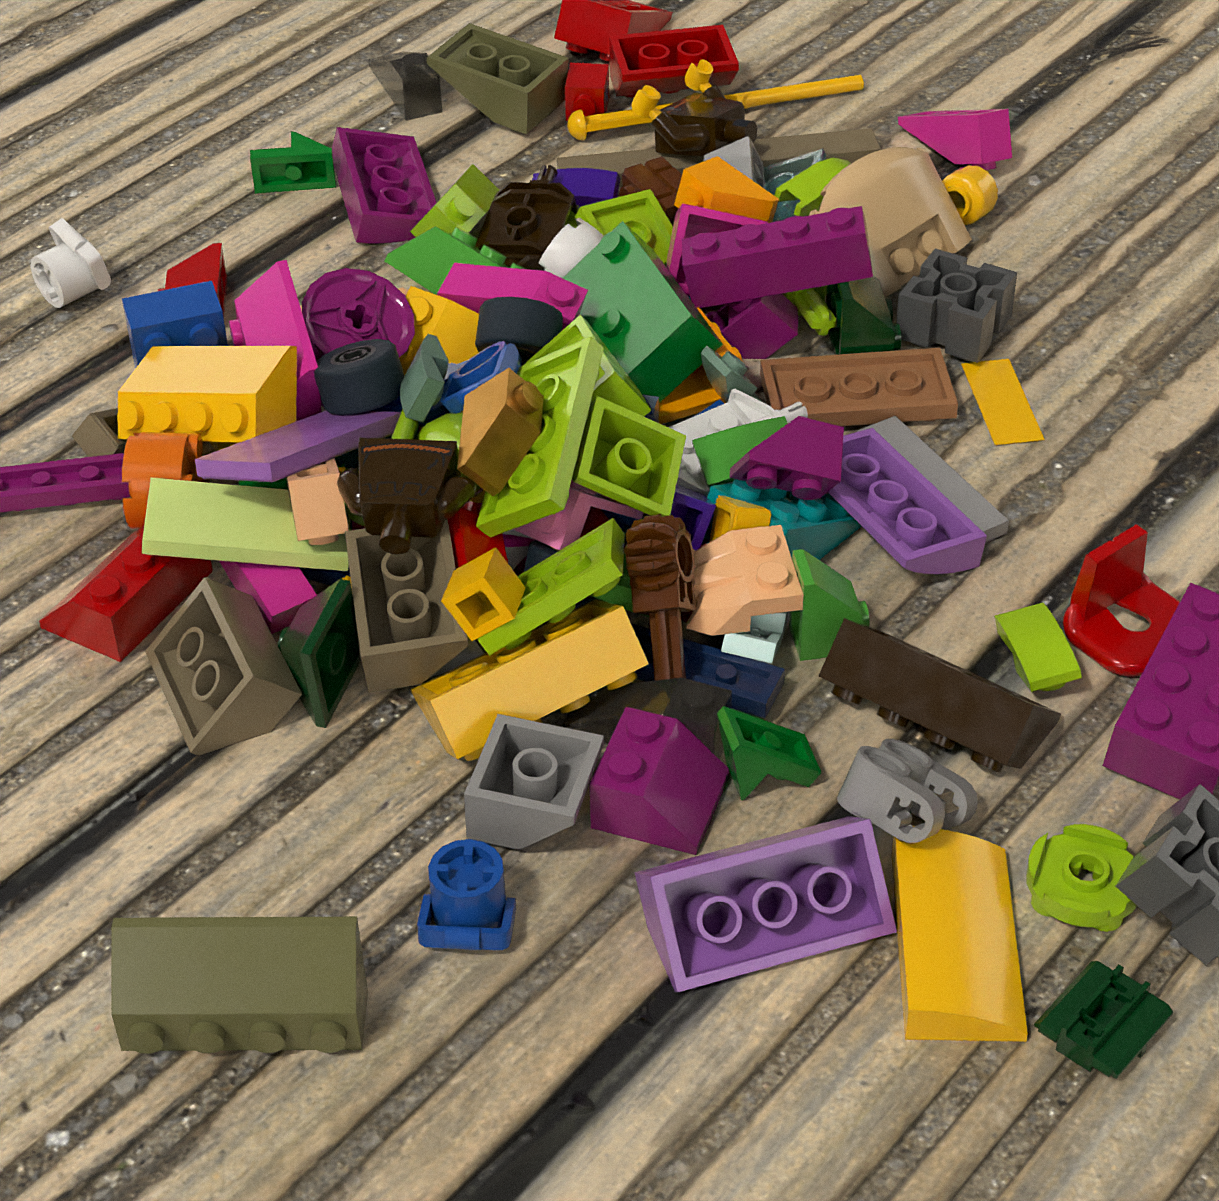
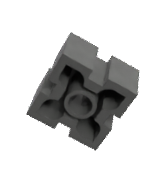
(956, 305)
(1181, 872)

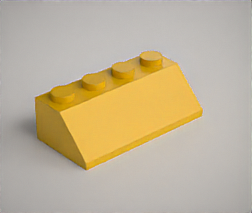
(210, 392)
(541, 675)

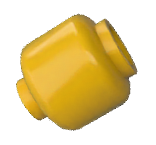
(972, 192)

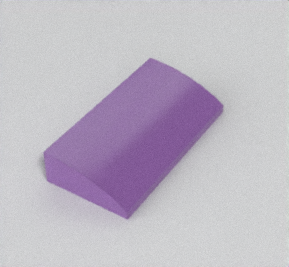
(904, 509)

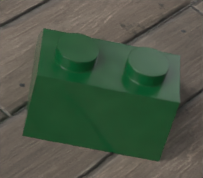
(862, 318)

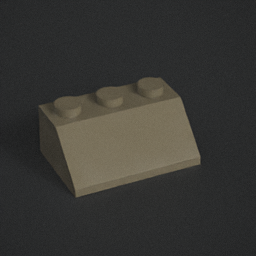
(399, 608)
(221, 669)

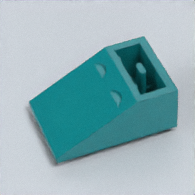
(806, 524)

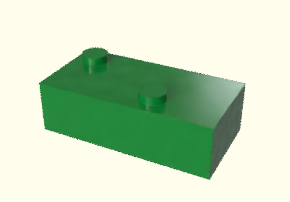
(641, 312)

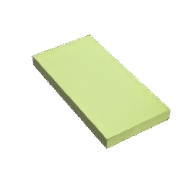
(231, 526)

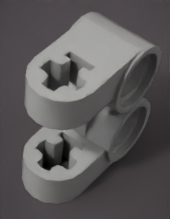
(903, 780)

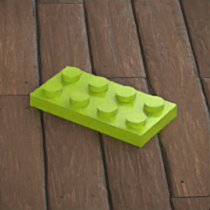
(545, 474)

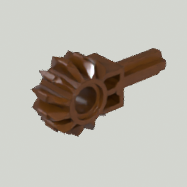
(662, 586)

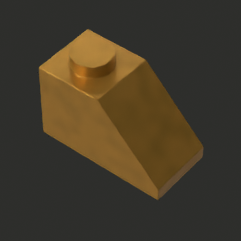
(498, 429)

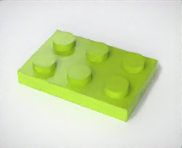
(560, 581)

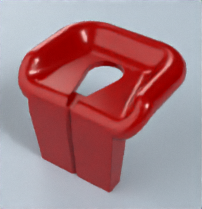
(1110, 577)

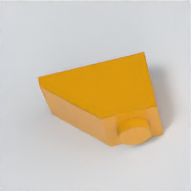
(725, 189)

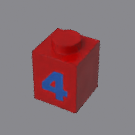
(587, 89)

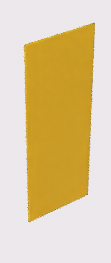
(1002, 402)

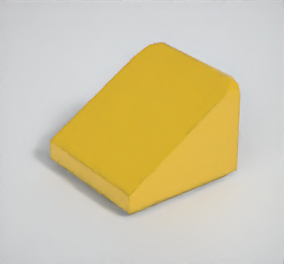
(737, 515)

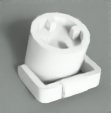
(69, 268)

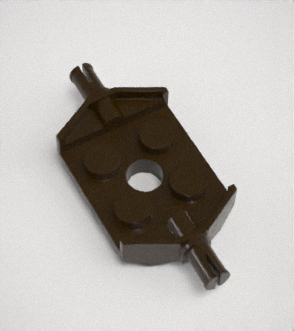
(538, 202)

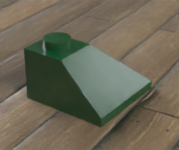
(323, 650)

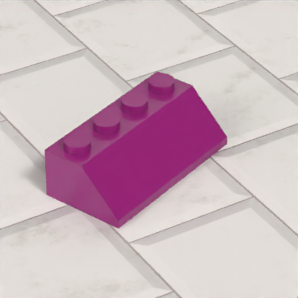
(777, 257)

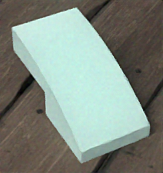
(761, 641)

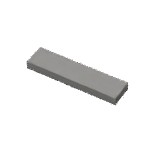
(943, 477)

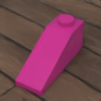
(964, 135)
(474, 284)

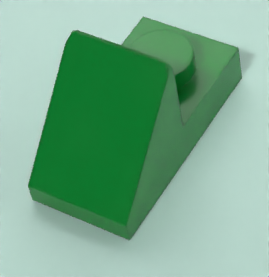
(293, 168)
(763, 748)

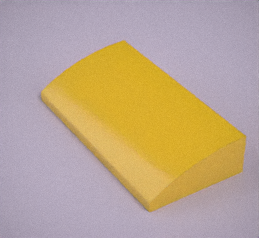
(957, 940)

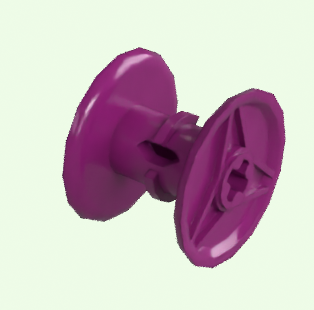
(356, 307)

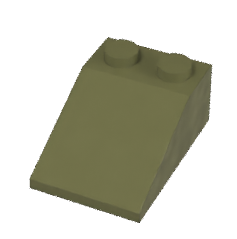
(502, 76)

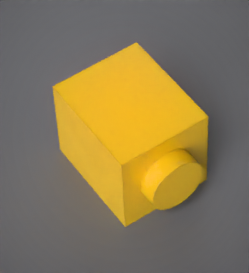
(483, 594)

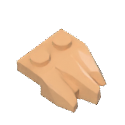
(741, 578)

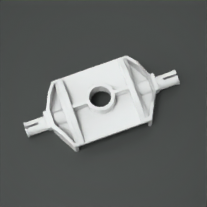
(738, 411)

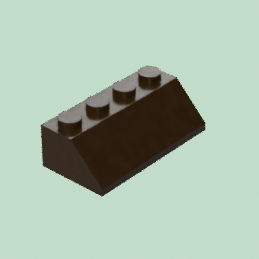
(937, 695)

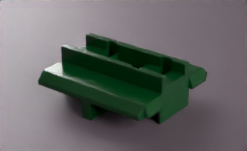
(1104, 1019)

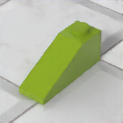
(461, 205)

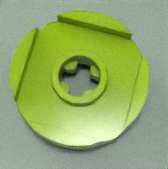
(1074, 900)

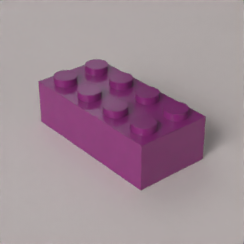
(1172, 717)

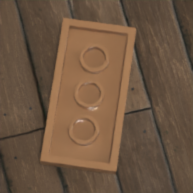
(863, 386)

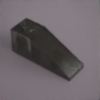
(409, 83)
(679, 698)

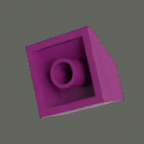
(656, 783)

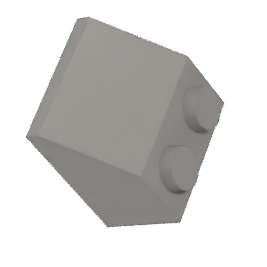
(528, 781)

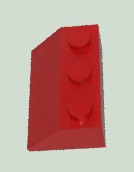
(665, 56)
(124, 598)

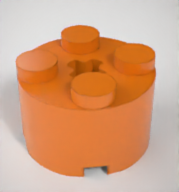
(156, 457)

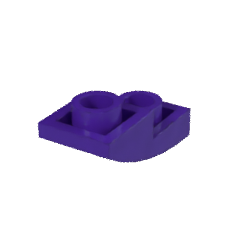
(588, 184)

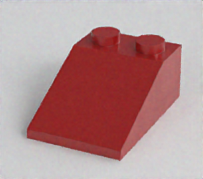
(591, 22)

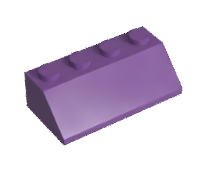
(766, 902)

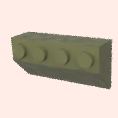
(238, 984)

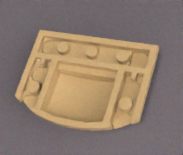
(903, 209)

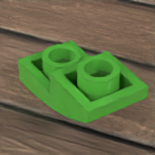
(725, 448)

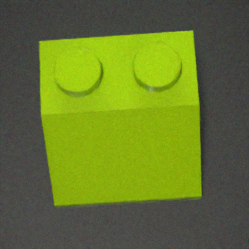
(629, 458)

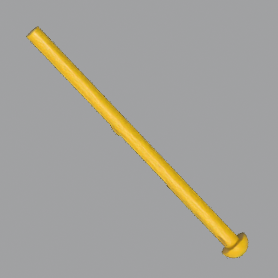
(579, 125)

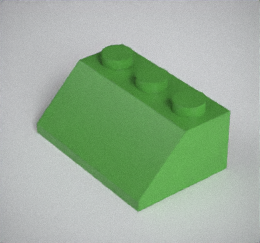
(434, 252)

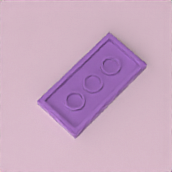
(295, 446)

